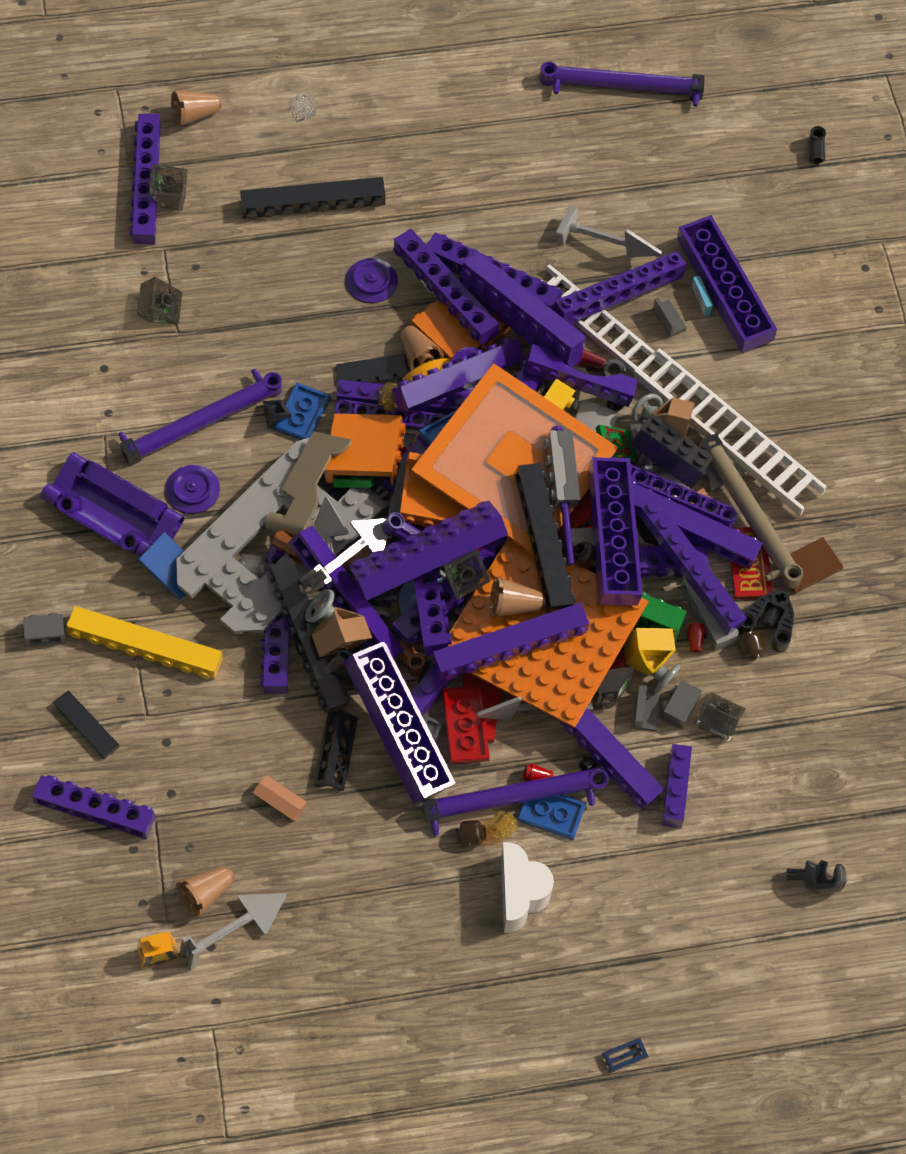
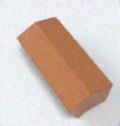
(280, 797)

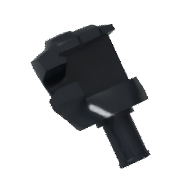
(816, 877)

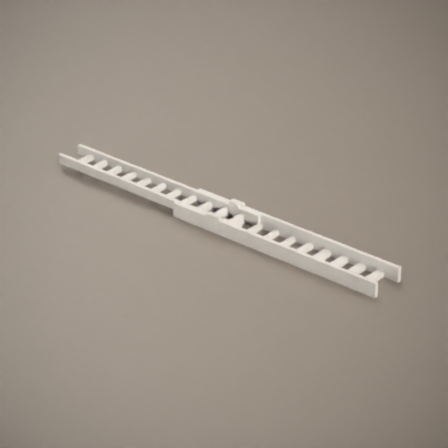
(696, 387)

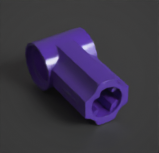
(401, 529)

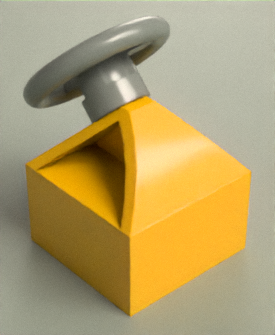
(648, 651)

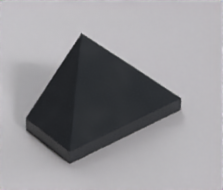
(275, 412)

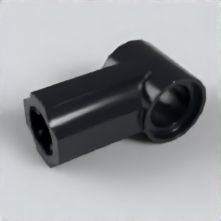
(817, 145)

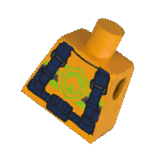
(157, 949)

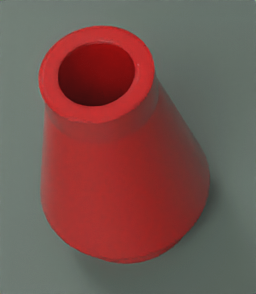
(696, 636)
(535, 772)

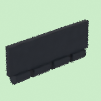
(370, 369)

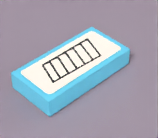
(702, 295)

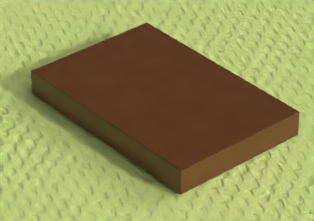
(817, 563)

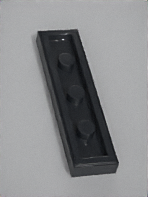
(86, 724)

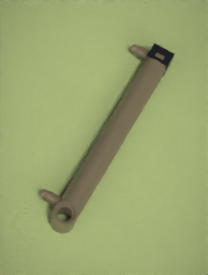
(752, 513)

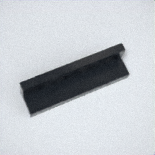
(332, 747)

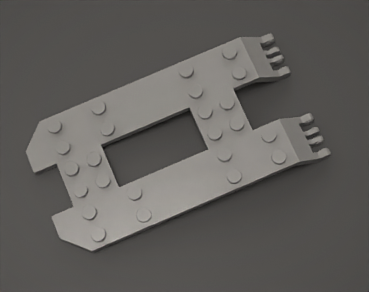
(211, 556)

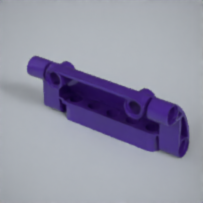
(111, 505)

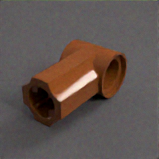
(281, 542)
(411, 657)

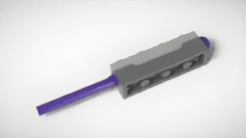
(563, 479)

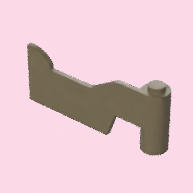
(303, 483)

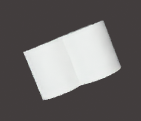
(524, 886)

